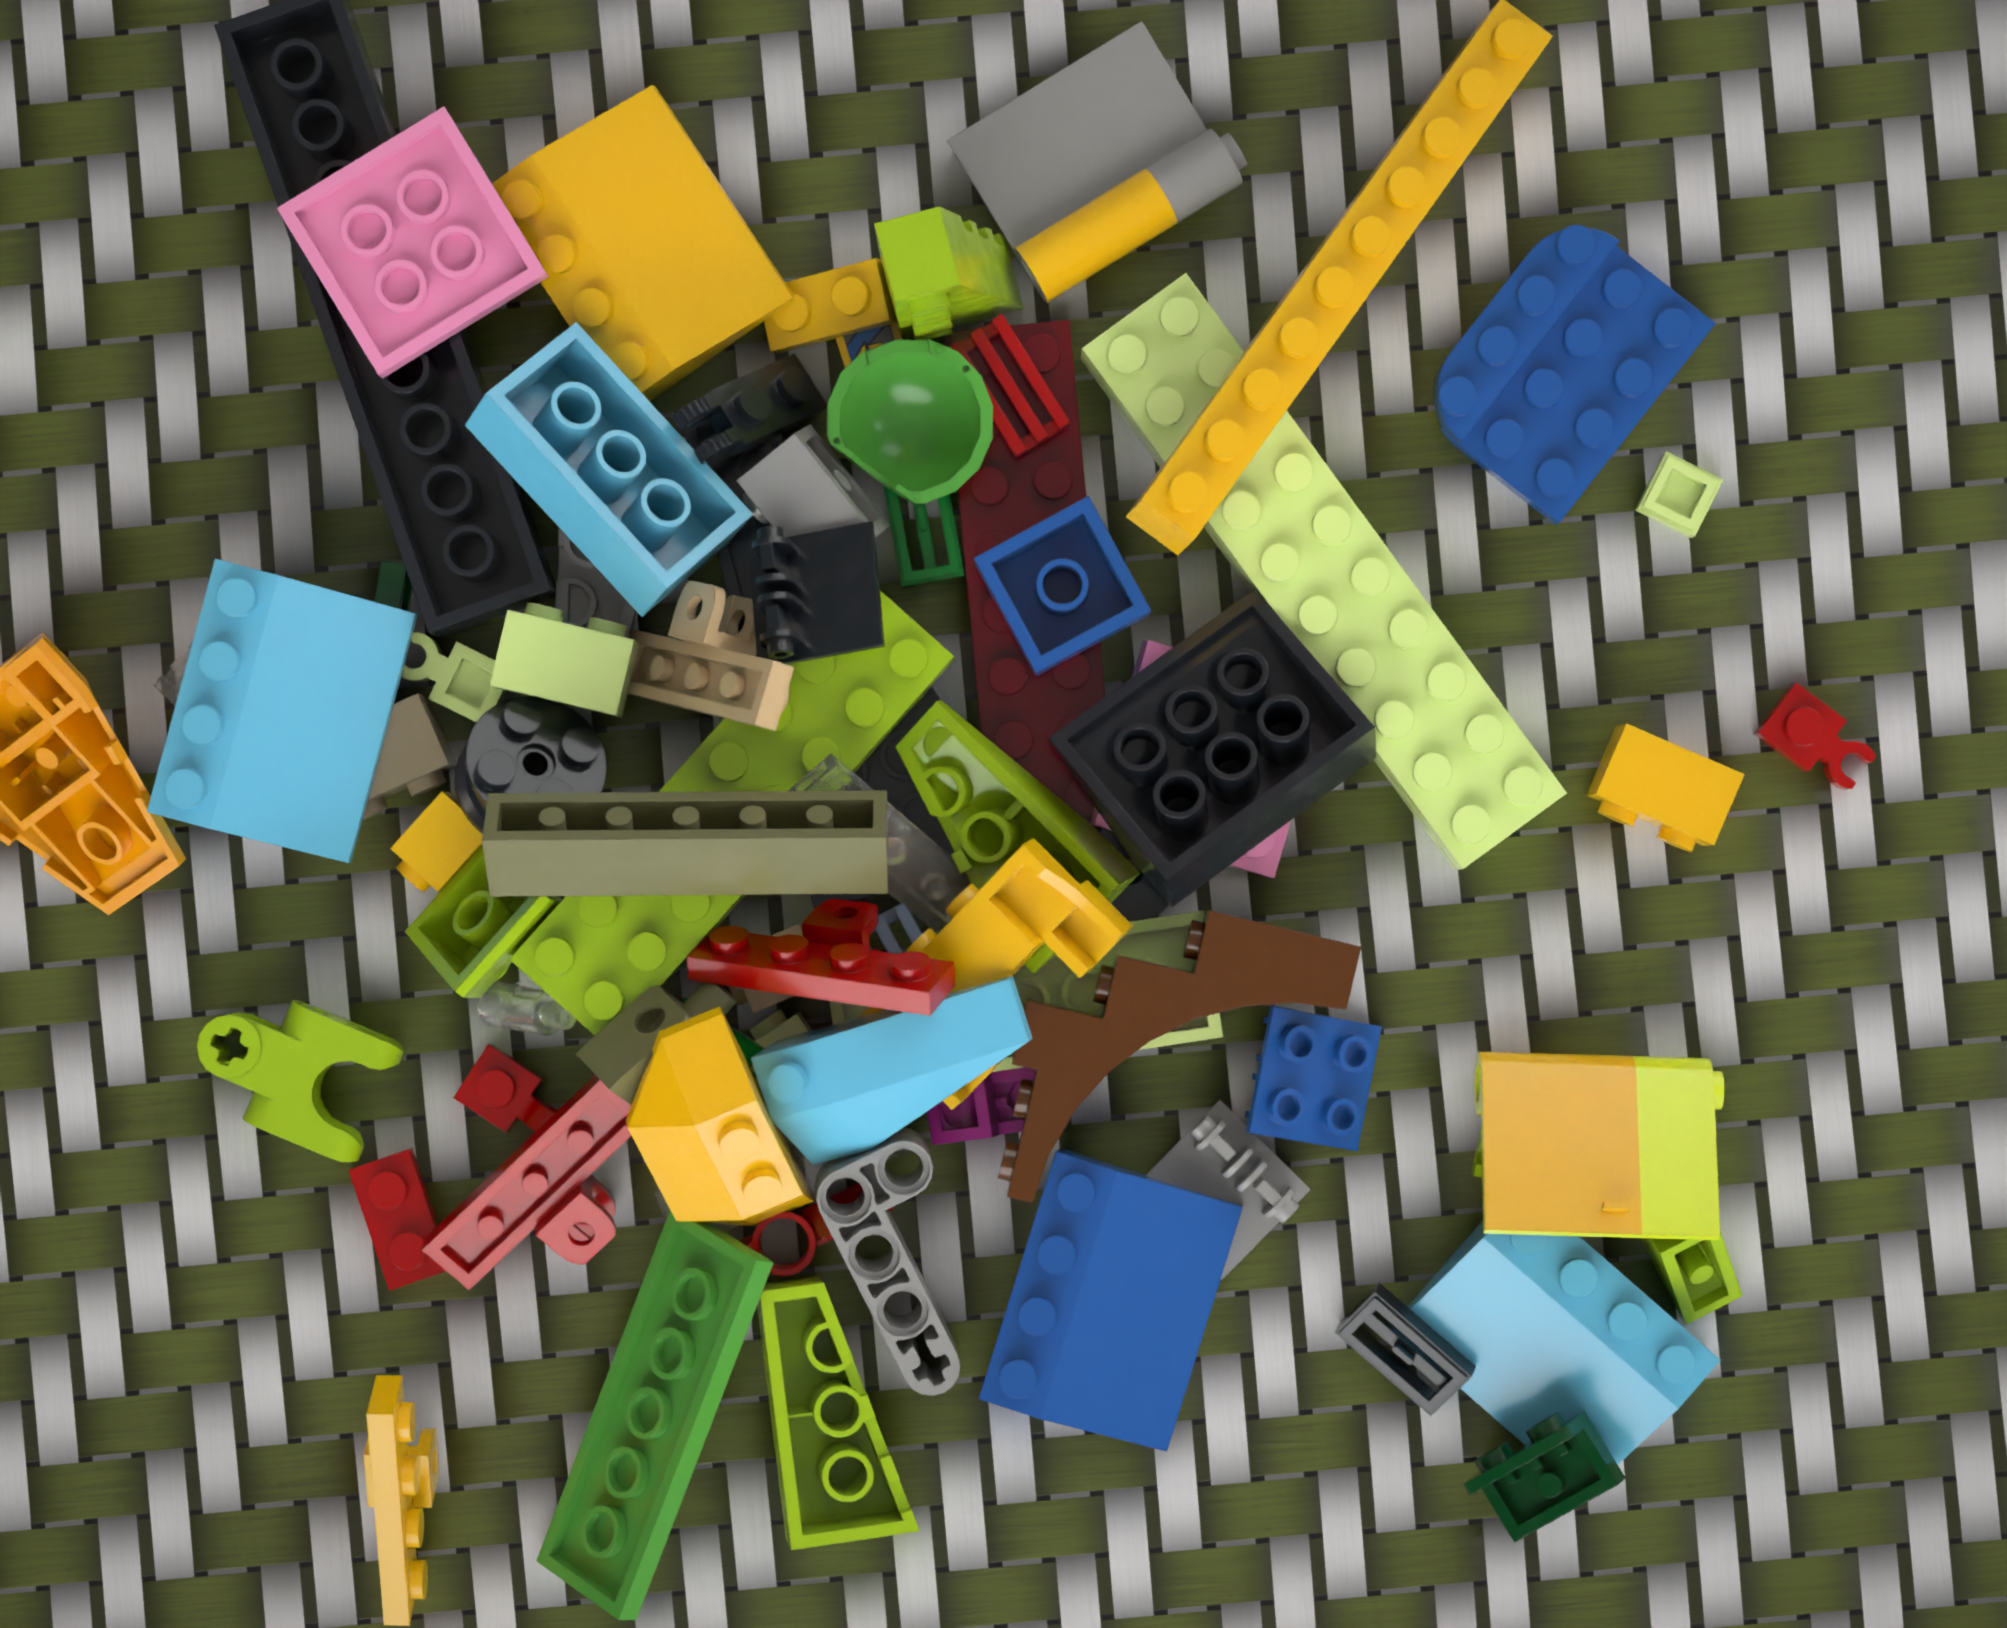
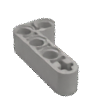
(897, 1268)

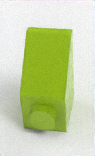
(1695, 1274)

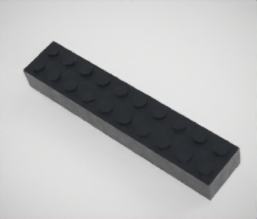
(444, 493)

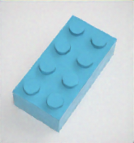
(607, 468)

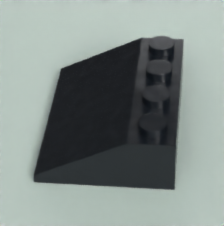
(1215, 746)

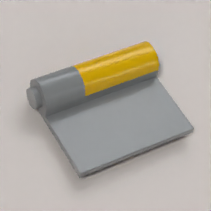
(1095, 162)

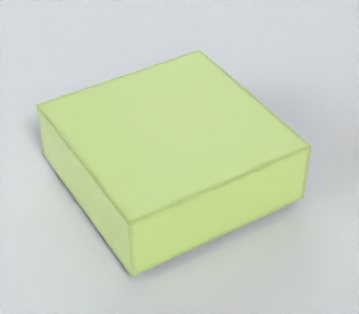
(1678, 494)

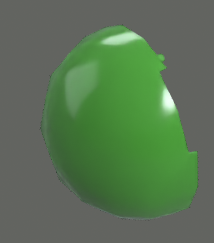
(912, 418)

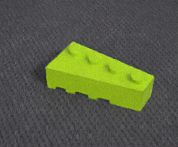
(944, 273)

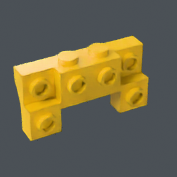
(1011, 918)

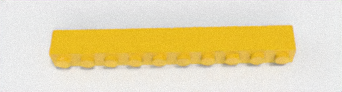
(1338, 278)

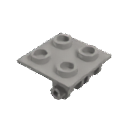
(1236, 1167)

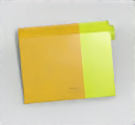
(1599, 1145)

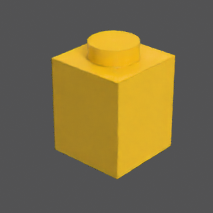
(437, 844)

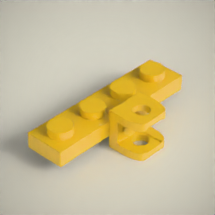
(398, 1486)

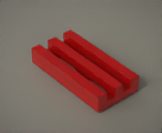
(1038, 433)

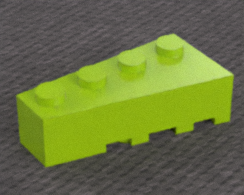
(826, 1437)

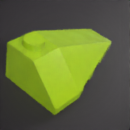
(996, 806)

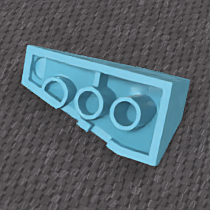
(875, 1074)

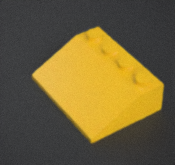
(642, 243)

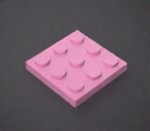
(412, 242)

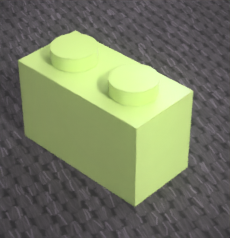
(565, 661)

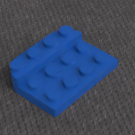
(1563, 366)

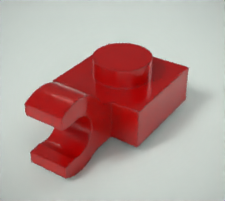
(504, 1091)

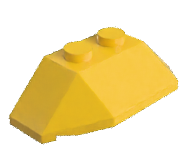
(710, 1130)

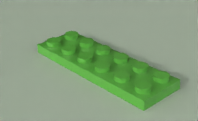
(654, 1414)

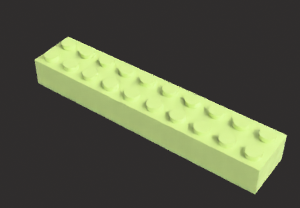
(1334, 586)

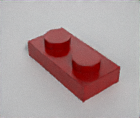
(397, 1216)

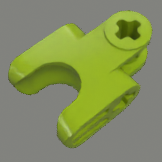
(288, 1068)

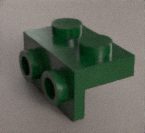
(1547, 1476)

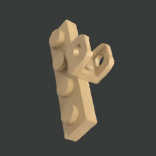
(712, 663)

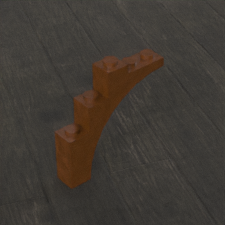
(1232, 968)

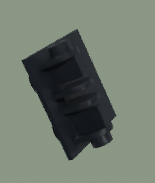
(815, 593)

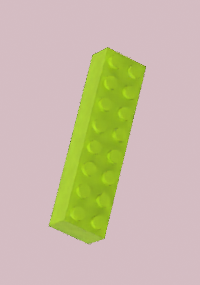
(610, 949)

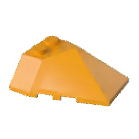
(72, 785)

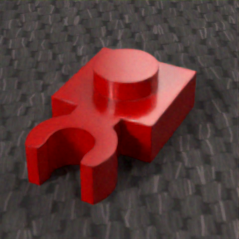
(1806, 731)

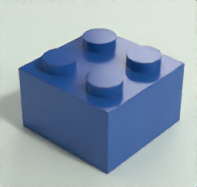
(1062, 586)

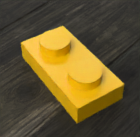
(832, 306)

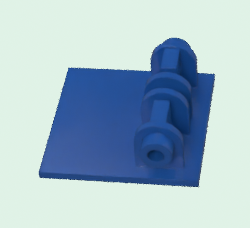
(1313, 1078)

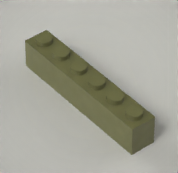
(686, 843)

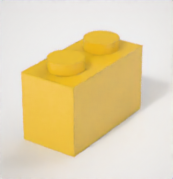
(1664, 787)

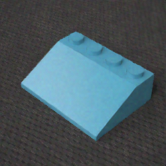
(282, 712)
(1561, 1335)

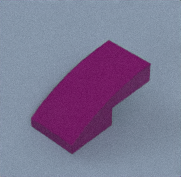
(983, 1113)

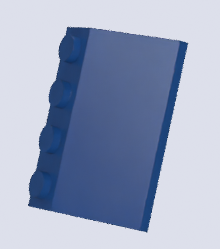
(1110, 1301)

